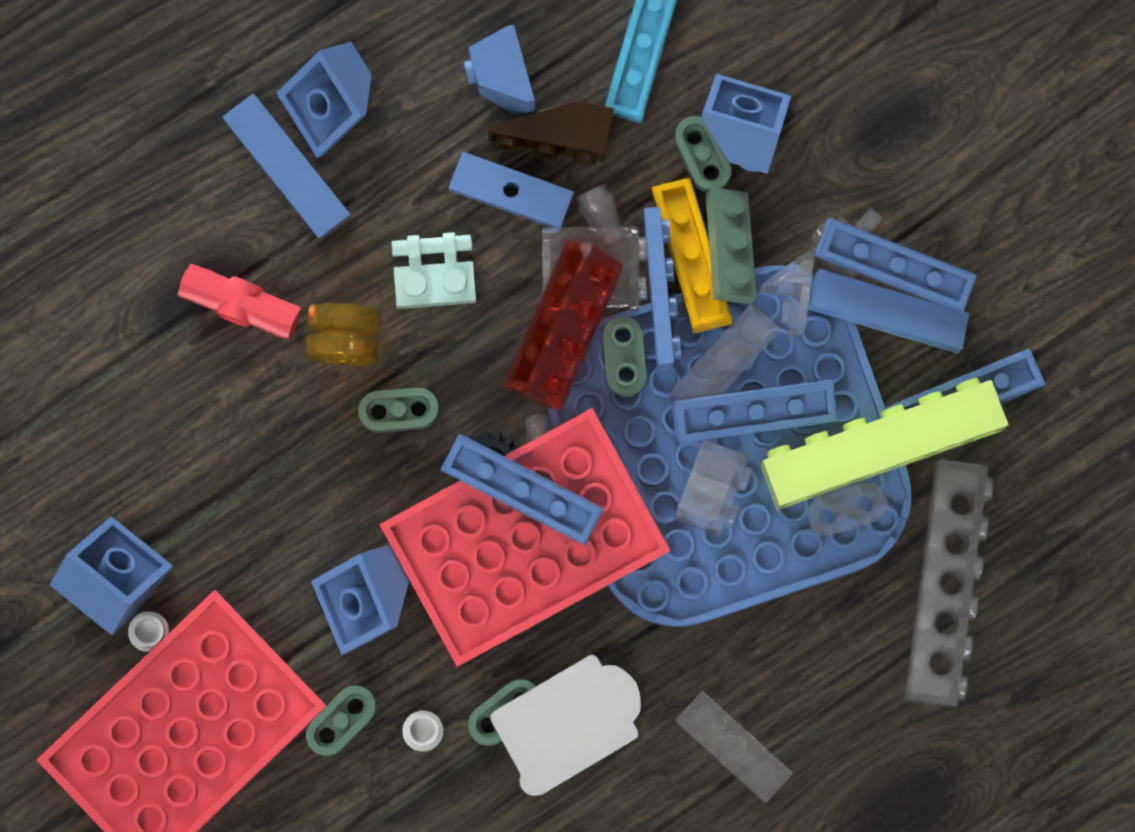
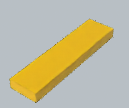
(691, 255)

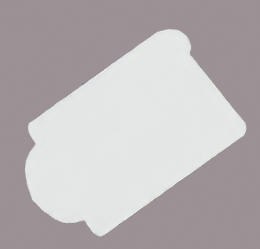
(568, 723)

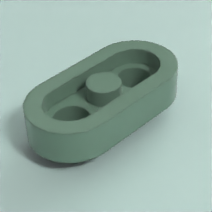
(703, 155)
(624, 356)
(398, 407)
(495, 702)
(341, 721)

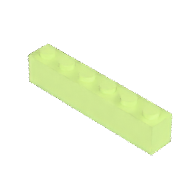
(883, 444)

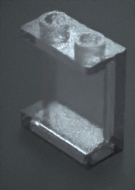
(616, 241)

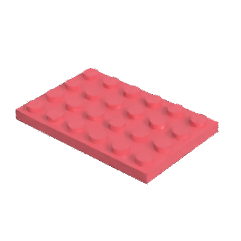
(497, 570)
(183, 727)

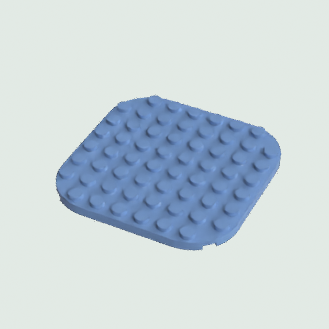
(767, 548)

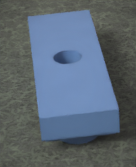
(488, 181)

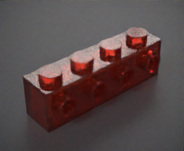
(563, 325)

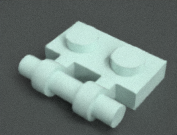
(433, 283)

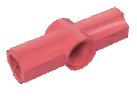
(239, 301)

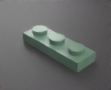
(730, 246)

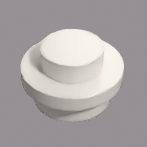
(147, 630)
(422, 731)

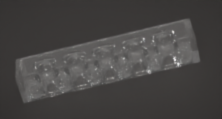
(922, 683)

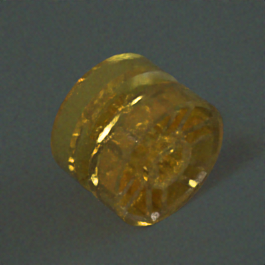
(342, 334)

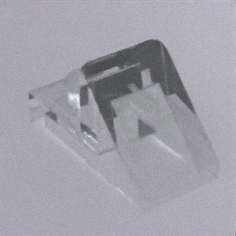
(794, 282)

